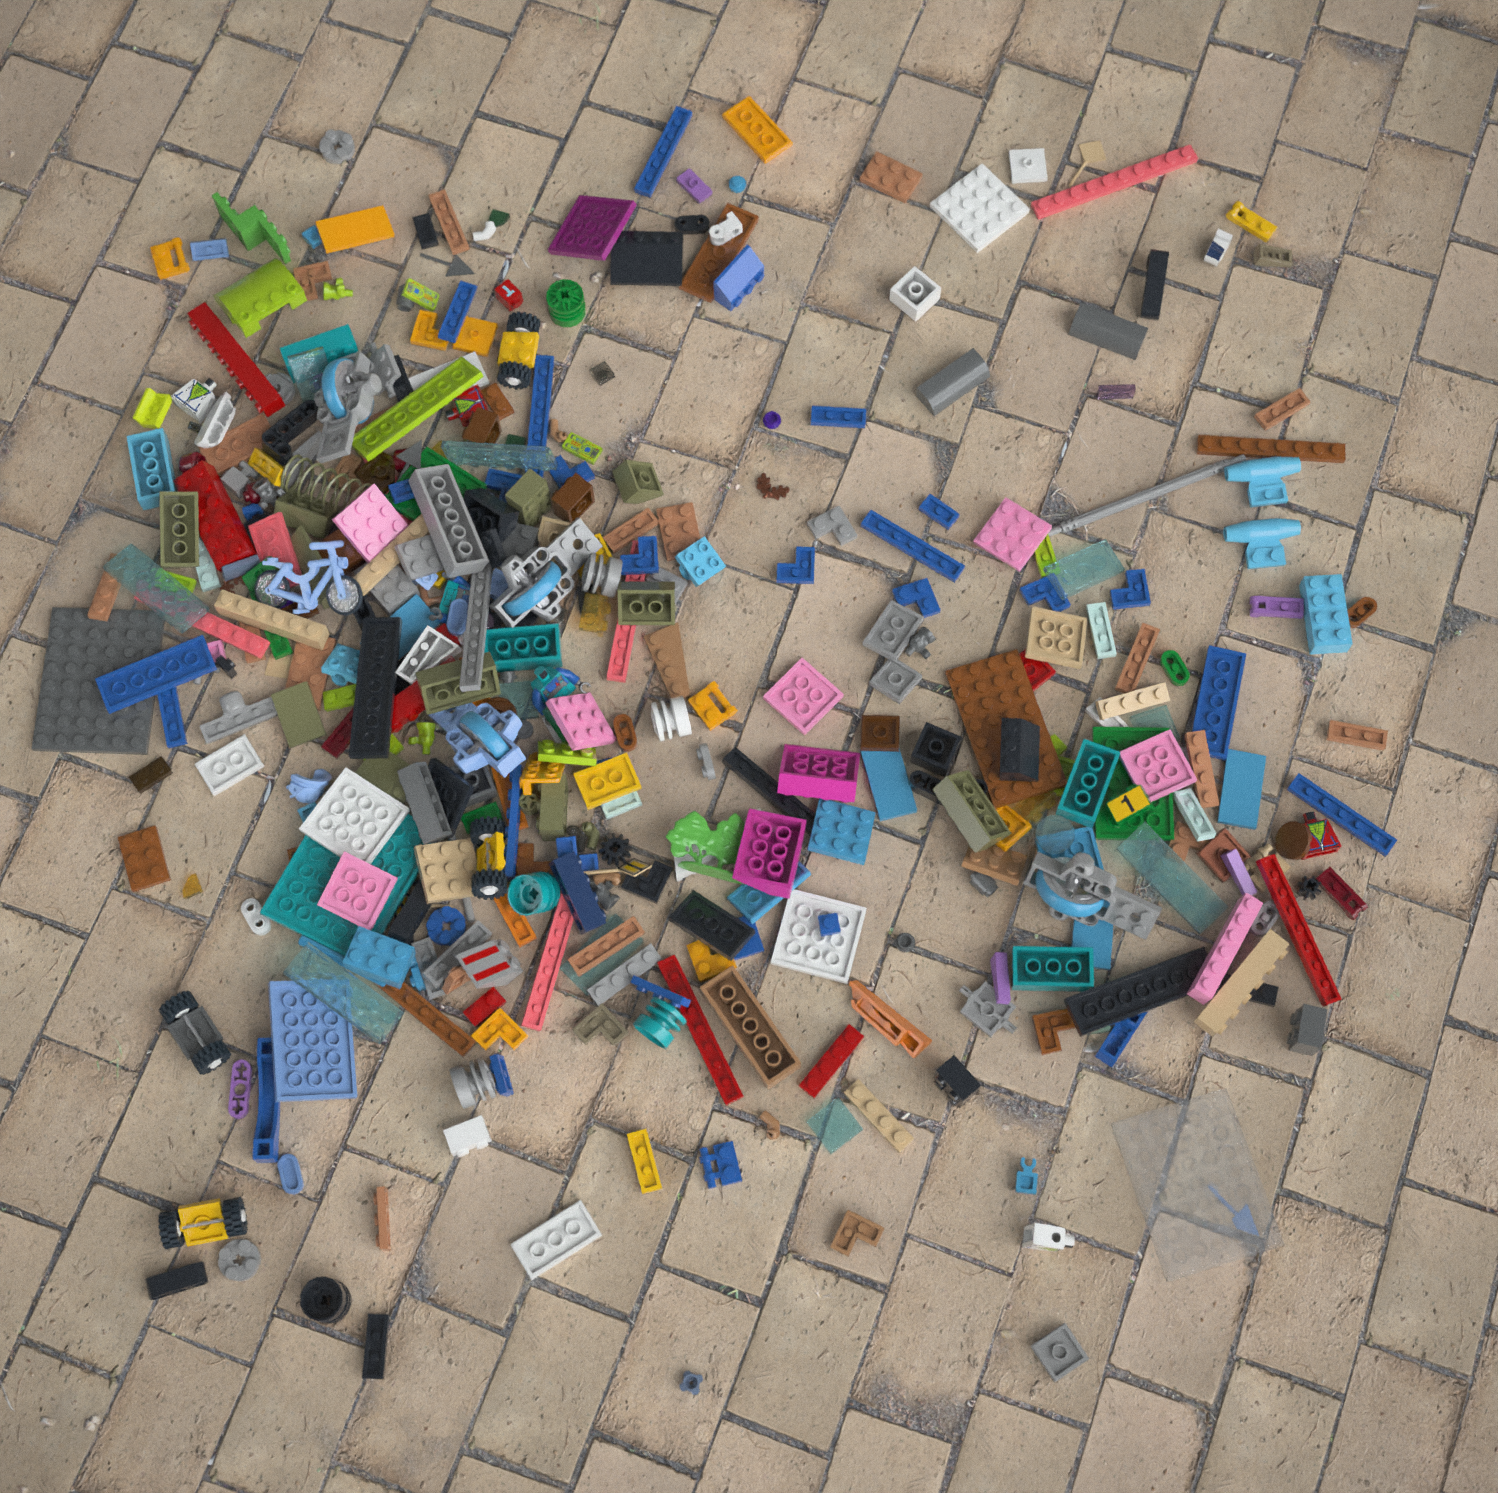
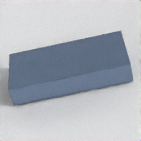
(239, 567)

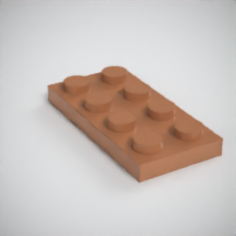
(237, 445)
(307, 666)

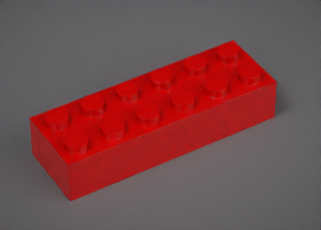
(217, 517)

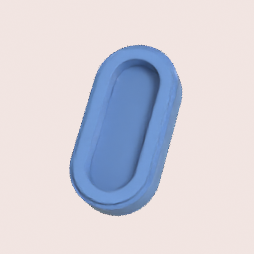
(457, 617)
(290, 1174)

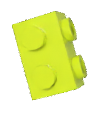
(152, 409)

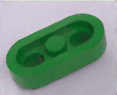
(1174, 669)

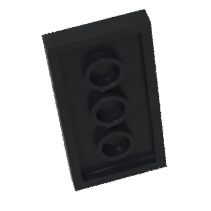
(712, 925)

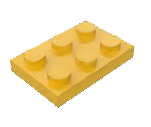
(607, 781)

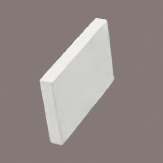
(229, 765)

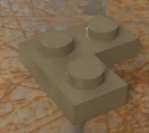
(598, 1022)

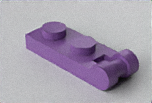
(1276, 607)

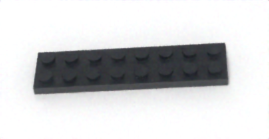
(375, 688)
(1134, 993)

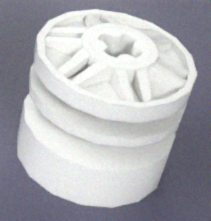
(671, 718)

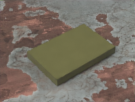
(298, 714)

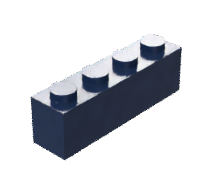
(578, 893)

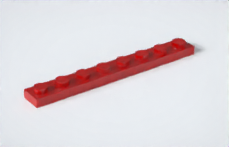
(1298, 930)
(701, 1032)

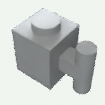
(236, 481)

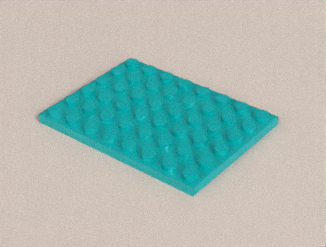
(306, 876)

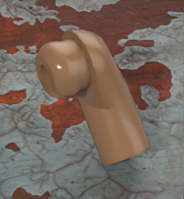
(773, 1125)

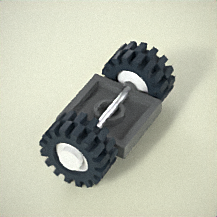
(194, 1032)

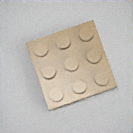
(1056, 637)
(446, 869)

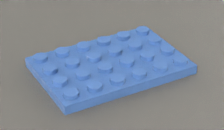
(309, 1047)

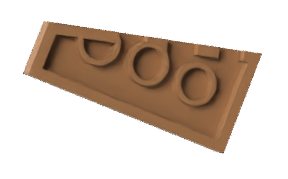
(668, 657)

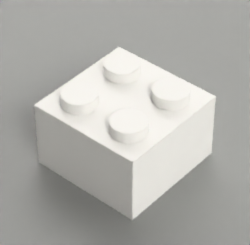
(915, 293)

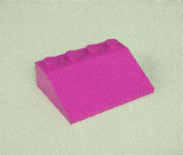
(818, 773)
(770, 852)

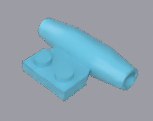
(1264, 478)
(1263, 540)

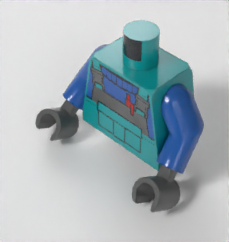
(455, 589)
(553, 684)

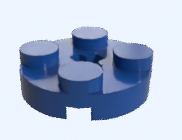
(435, 925)

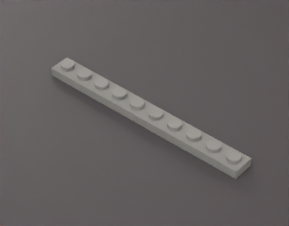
(476, 630)

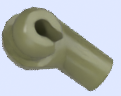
(592, 833)

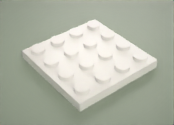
(979, 207)
(354, 818)
(800, 941)

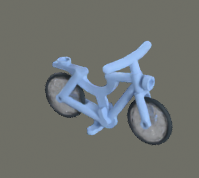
(342, 593)

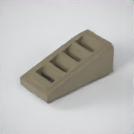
(1261, 258)

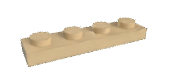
(1132, 701)
(878, 1116)

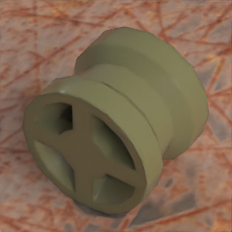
(528, 800)

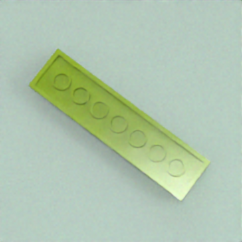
(415, 408)

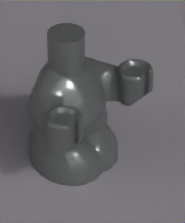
(267, 492)
(919, 642)
(605, 897)

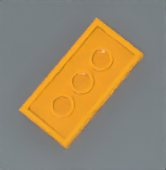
(757, 129)
(354, 229)

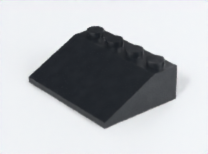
(647, 258)

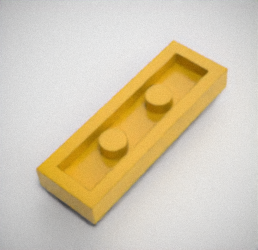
(266, 466)
(644, 1161)

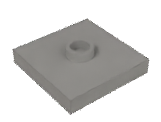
(895, 680)
(1059, 1352)

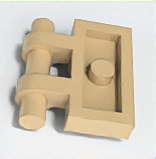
(1250, 864)

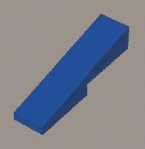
(1118, 1039)

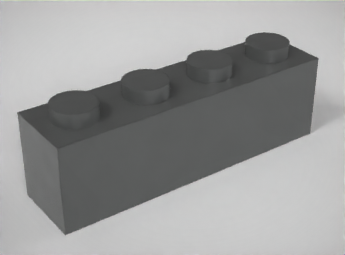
(424, 802)

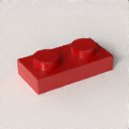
(484, 1007)

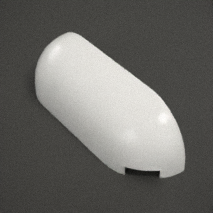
(216, 422)

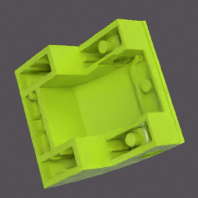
(259, 296)

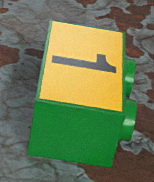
(1129, 804)

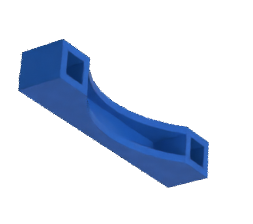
(268, 1119)

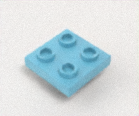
(699, 562)
(342, 665)

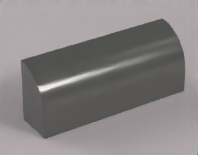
(1108, 331)
(953, 382)

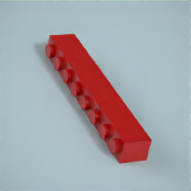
(236, 359)

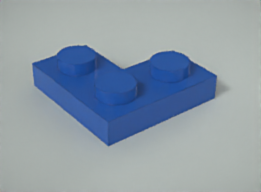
(564, 472)
(501, 481)
(644, 562)
(802, 571)
(1042, 590)
(919, 593)
(1135, 594)
(568, 844)

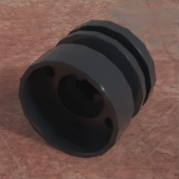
(314, 1300)

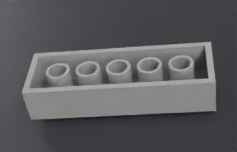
(448, 520)

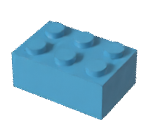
(379, 957)

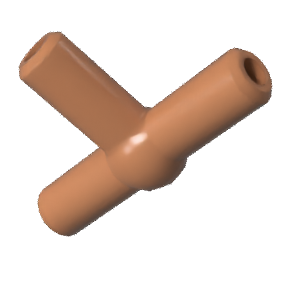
(429, 601)

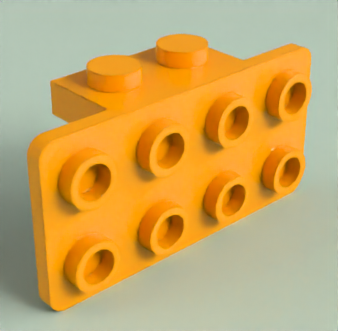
(539, 772)

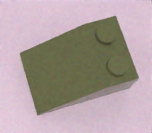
(384, 775)

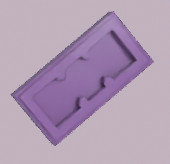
(694, 185)

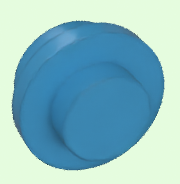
(737, 184)

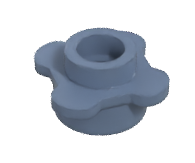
(685, 1386)

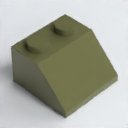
(637, 482)

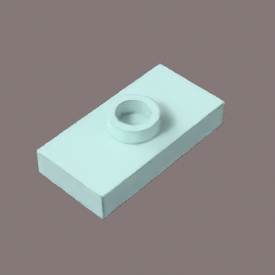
(621, 805)

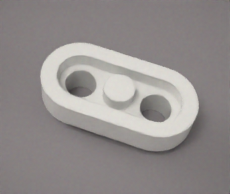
(253, 917)

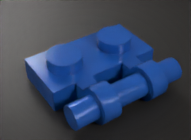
(727, 1165)

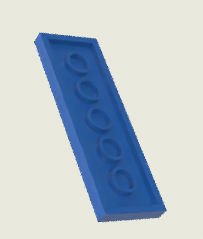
(156, 674)
(1219, 698)

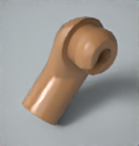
(554, 433)
(614, 877)

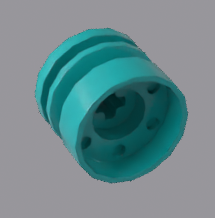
(533, 893)
(661, 1020)

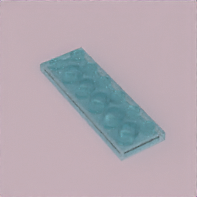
(499, 455)
(156, 588)
(1172, 878)
(343, 993)

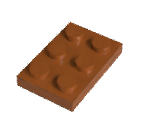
(144, 858)

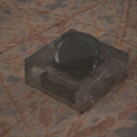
(602, 373)

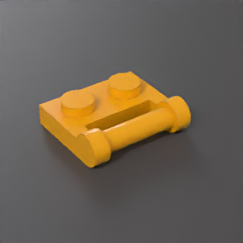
(164, 261)
(707, 709)

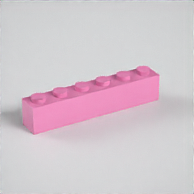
(1224, 948)

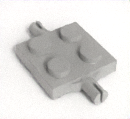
(385, 367)
(984, 1012)

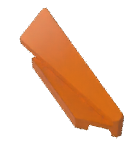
(887, 1020)

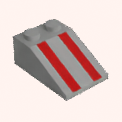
(490, 964)

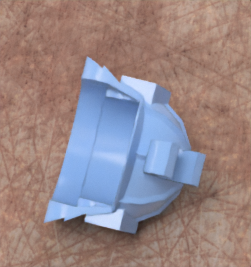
(307, 789)

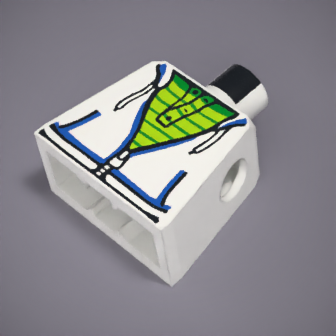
(196, 398)
(1046, 1238)

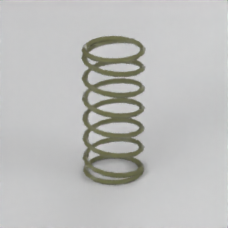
(300, 481)

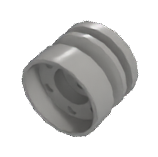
(601, 575)
(473, 1082)

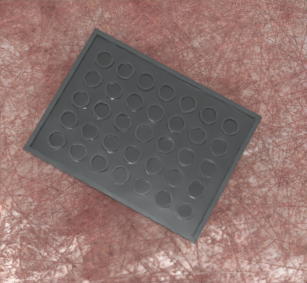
(70, 704)

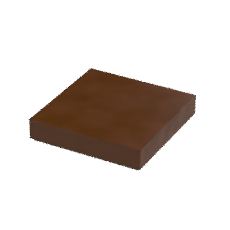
(880, 733)

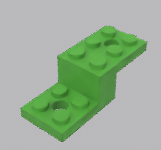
(252, 227)

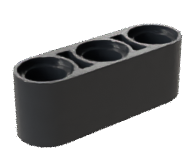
(176, 1280)

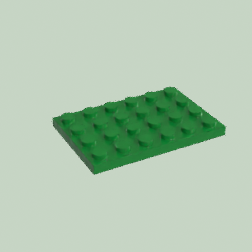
(1159, 817)

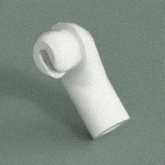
(486, 233)

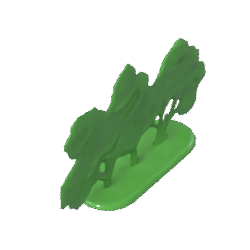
(721, 843)

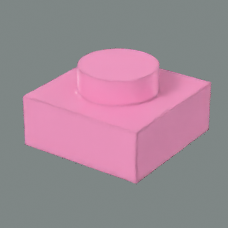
(217, 649)

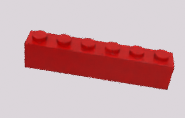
(409, 704)

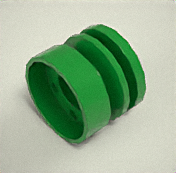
(566, 303)

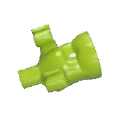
(336, 291)
(426, 736)

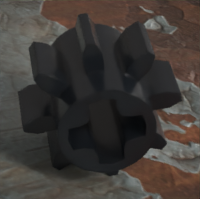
(1306, 893)

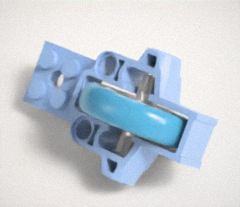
(485, 738)

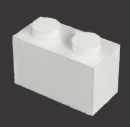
(467, 1136)

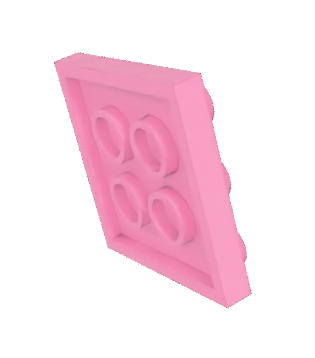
(370, 523)
(1012, 534)
(803, 696)
(581, 721)
(1158, 765)
(357, 891)

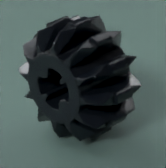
(608, 847)

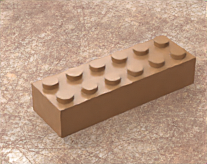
(750, 1027)

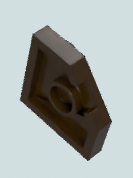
(378, 472)

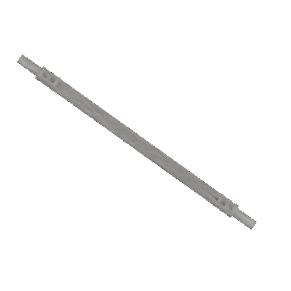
(1144, 496)

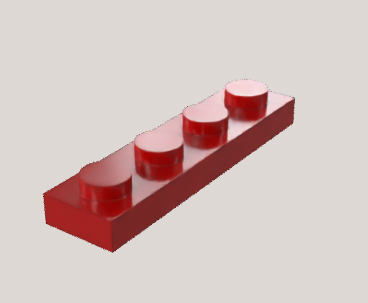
(831, 1061)

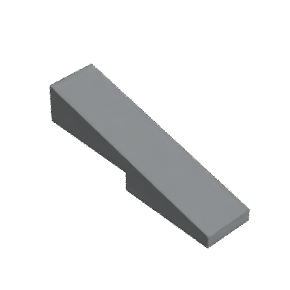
(306, 450)

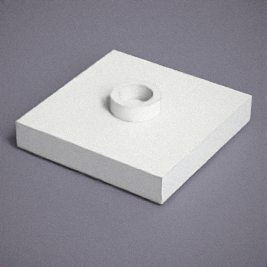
(1027, 165)

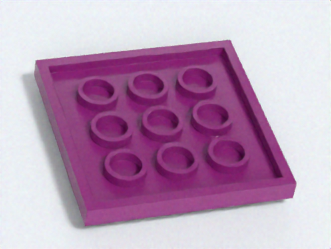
(592, 227)

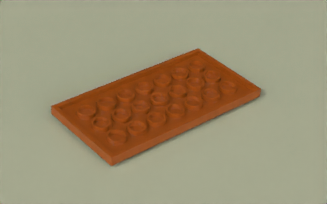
(985, 695)

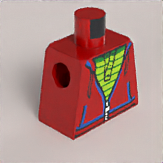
(465, 405)
(1323, 837)

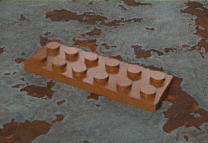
(714, 259)

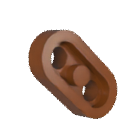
(1359, 613)
(625, 733)

